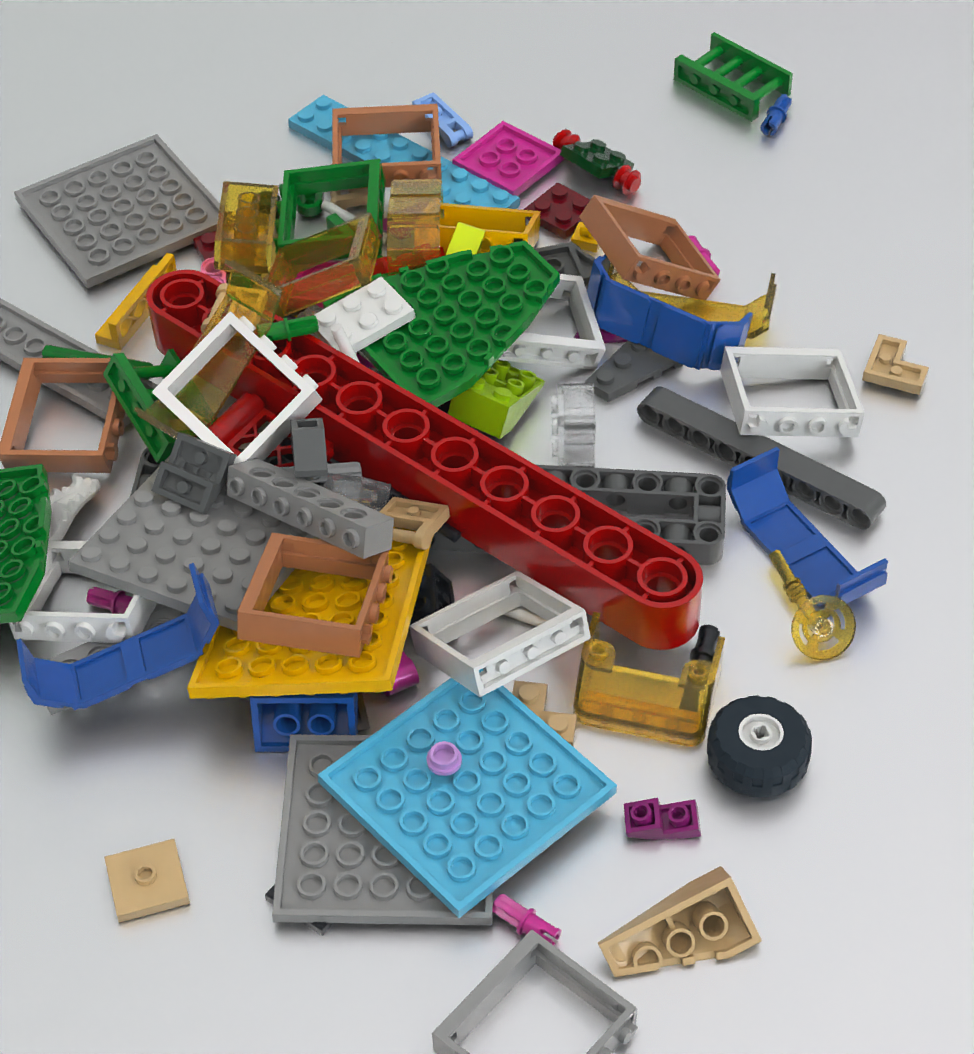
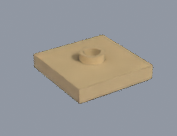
(146, 880)

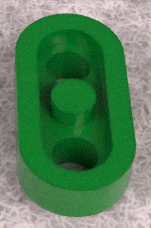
(310, 204)

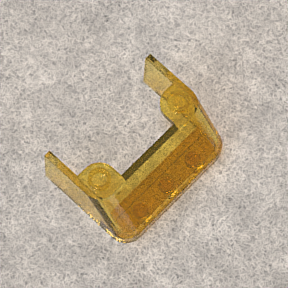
(642, 700)

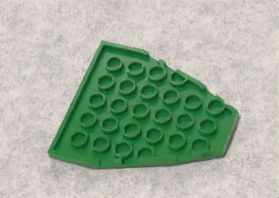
(464, 318)
(23, 537)

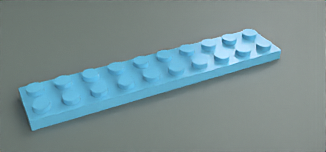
(457, 183)

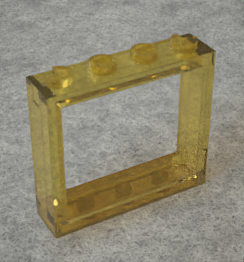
(356, 236)

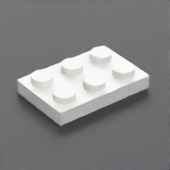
(365, 315)

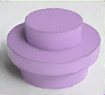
(444, 758)

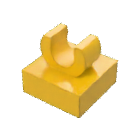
(584, 239)

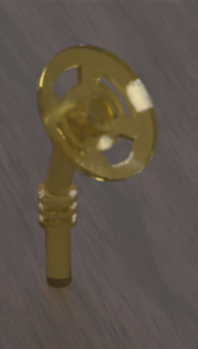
(816, 620)

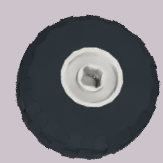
(759, 746)

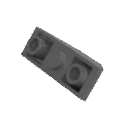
(308, 448)

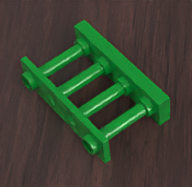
(724, 91)
(132, 393)

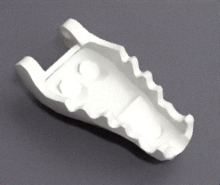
(68, 503)

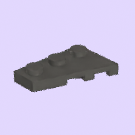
(626, 369)

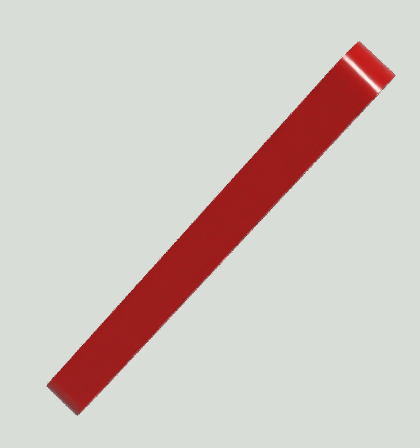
(492, 494)

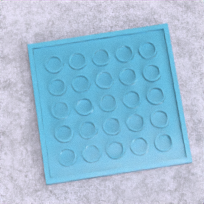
(489, 818)

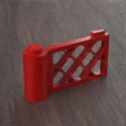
(244, 419)

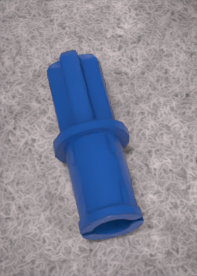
(776, 115)

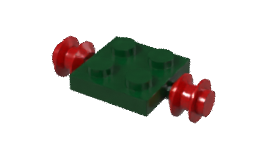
(599, 160)

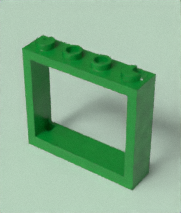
(327, 179)

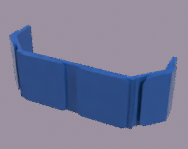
(661, 325)
(779, 525)
(126, 662)

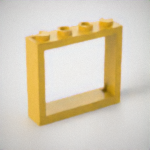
(501, 224)

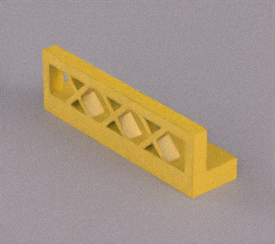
(133, 309)

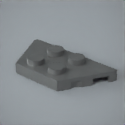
(568, 259)

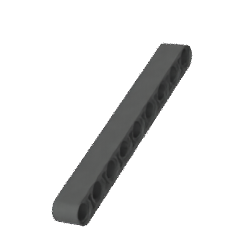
(800, 474)

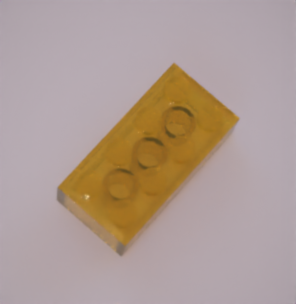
(246, 226)

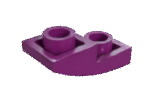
(662, 822)

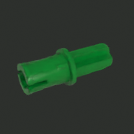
(292, 328)

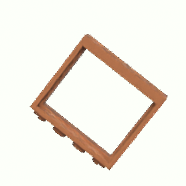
(390, 121)
(614, 222)
(59, 370)
(303, 632)

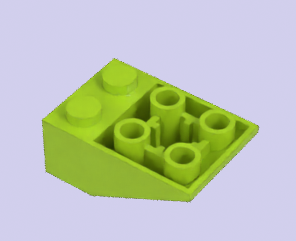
(497, 399)

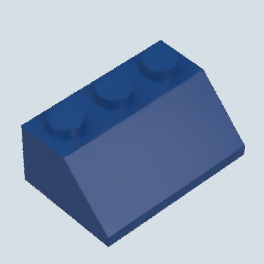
(301, 715)

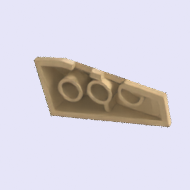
(688, 926)

